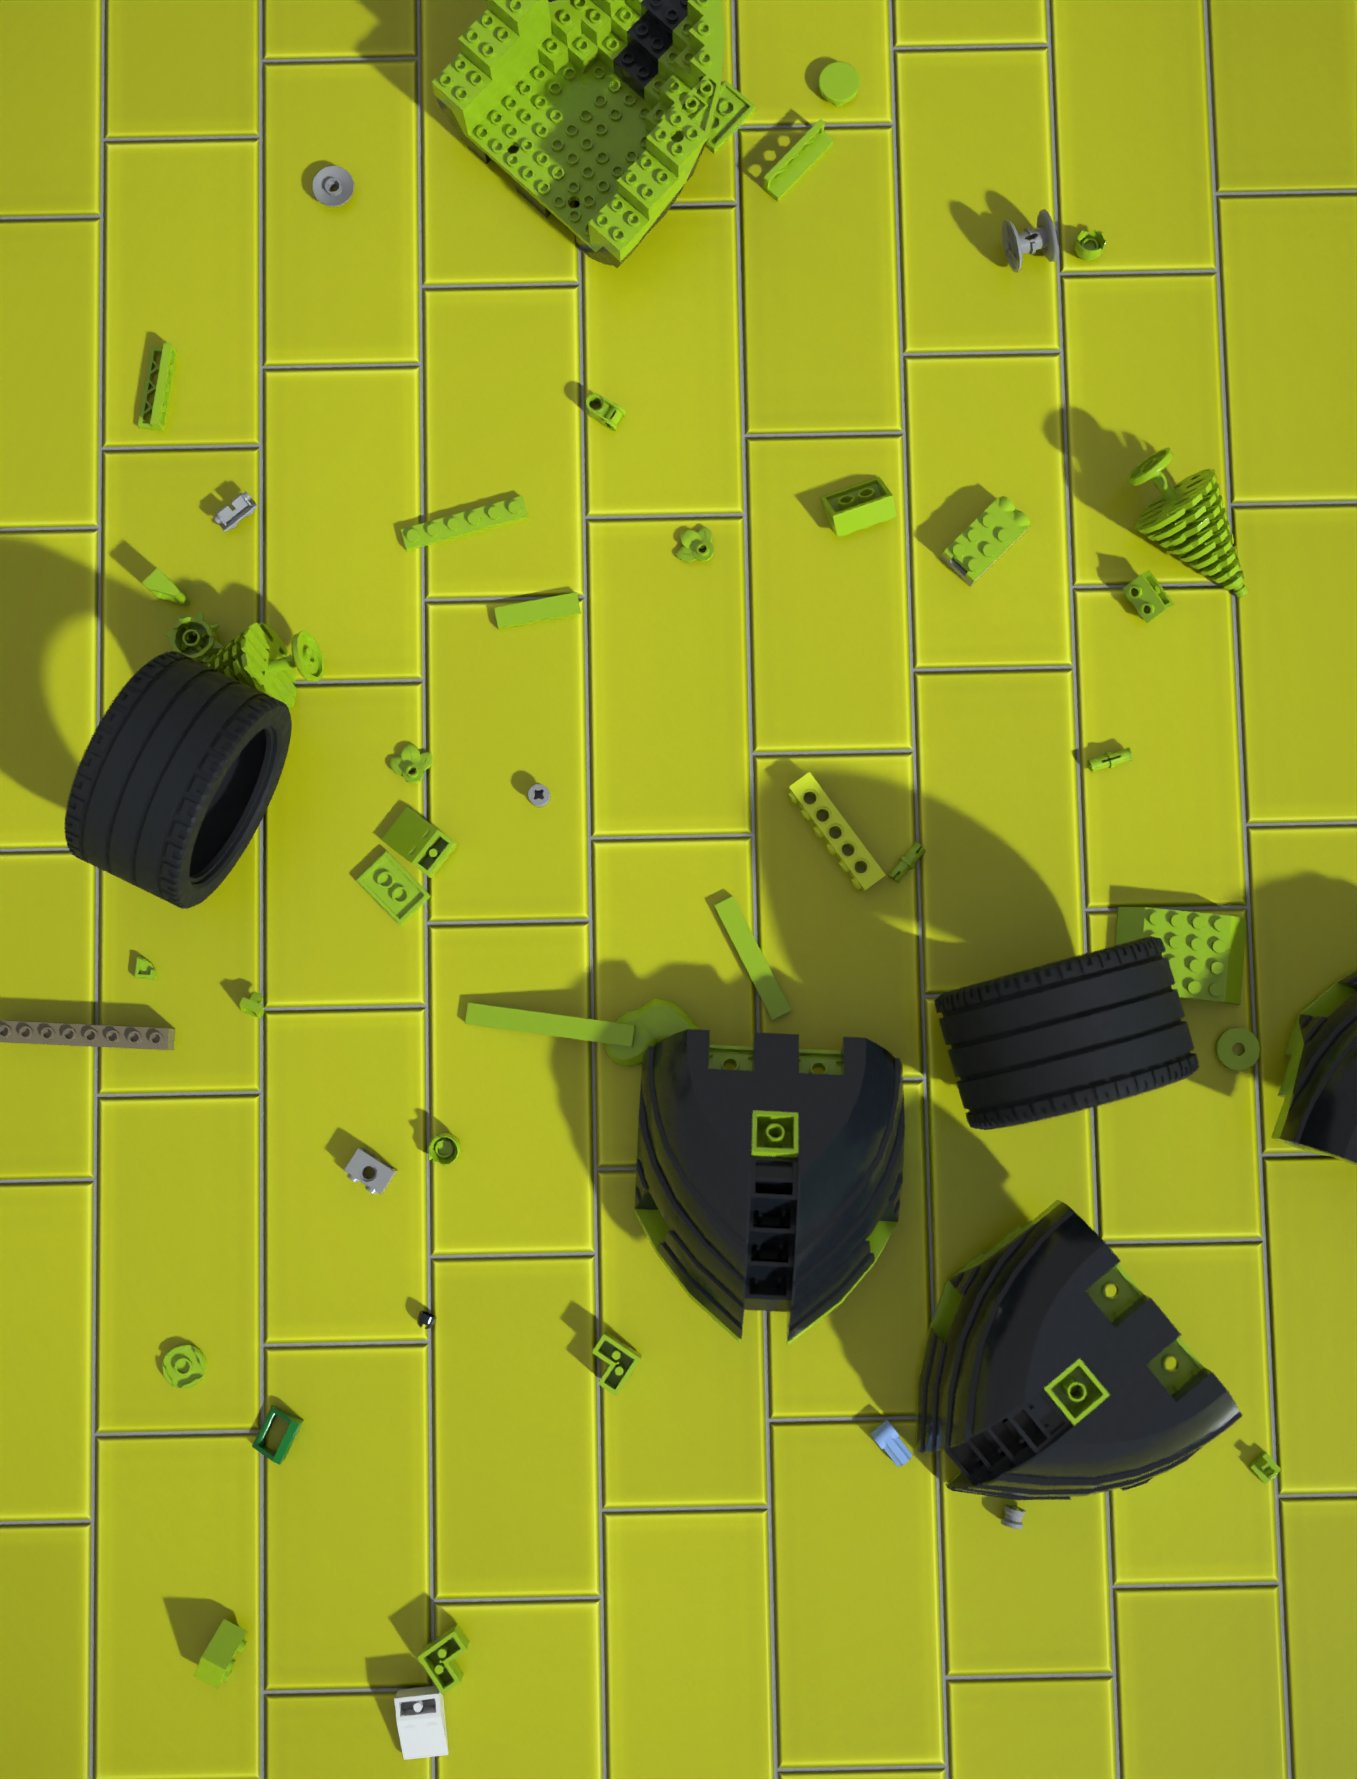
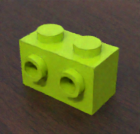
(1147, 596)

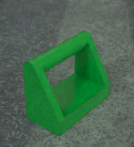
(288, 1439)

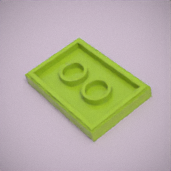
(730, 114)
(393, 888)

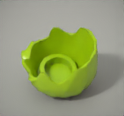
(1090, 245)
(444, 1149)

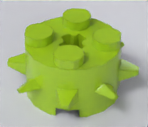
(186, 630)

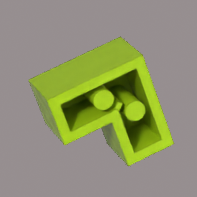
(621, 1361)
(440, 1655)
(218, 1657)

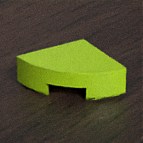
(144, 969)

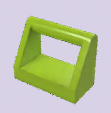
(164, 588)

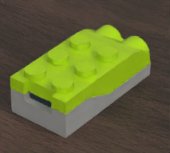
(985, 540)

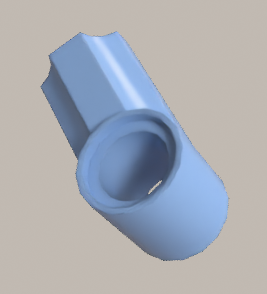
(888, 1438)

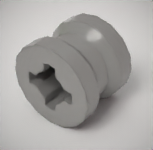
(542, 798)
(1013, 1516)

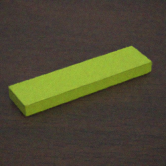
(537, 610)

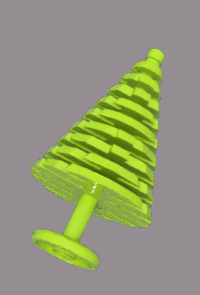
(1190, 521)
(264, 663)

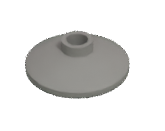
(330, 178)

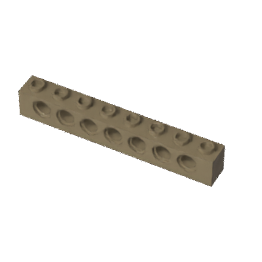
(87, 1035)

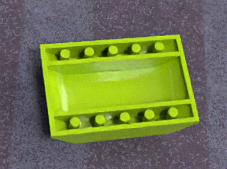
(1200, 948)

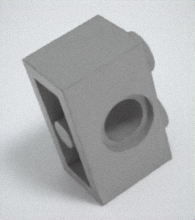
(383, 1172)

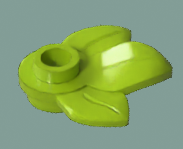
(694, 543)
(411, 760)

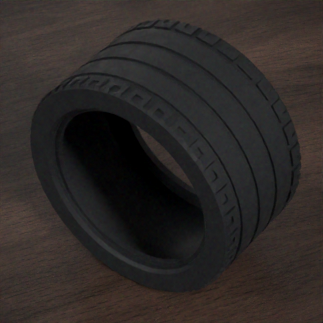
(177, 778)

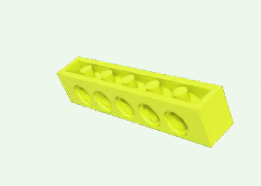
(809, 785)

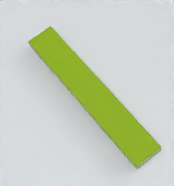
(752, 958)

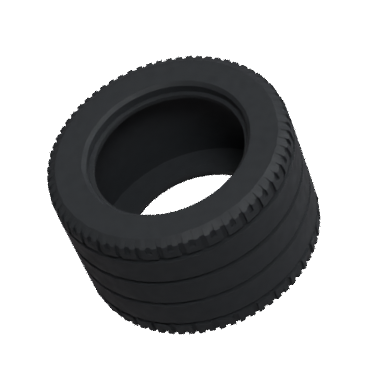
(1067, 1035)

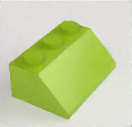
(859, 506)

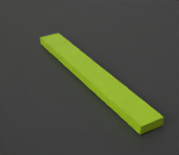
(550, 1024)

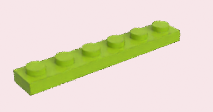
(464, 523)

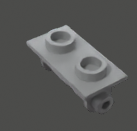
(229, 518)

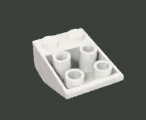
(421, 1722)

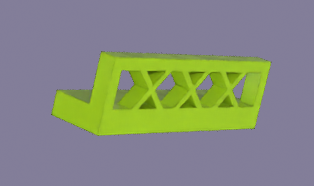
(797, 161)
(162, 389)

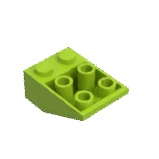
(419, 842)

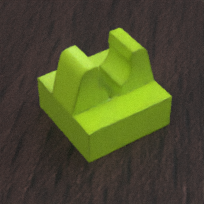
(253, 1005)
(1265, 1467)

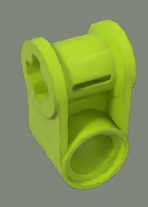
(607, 414)

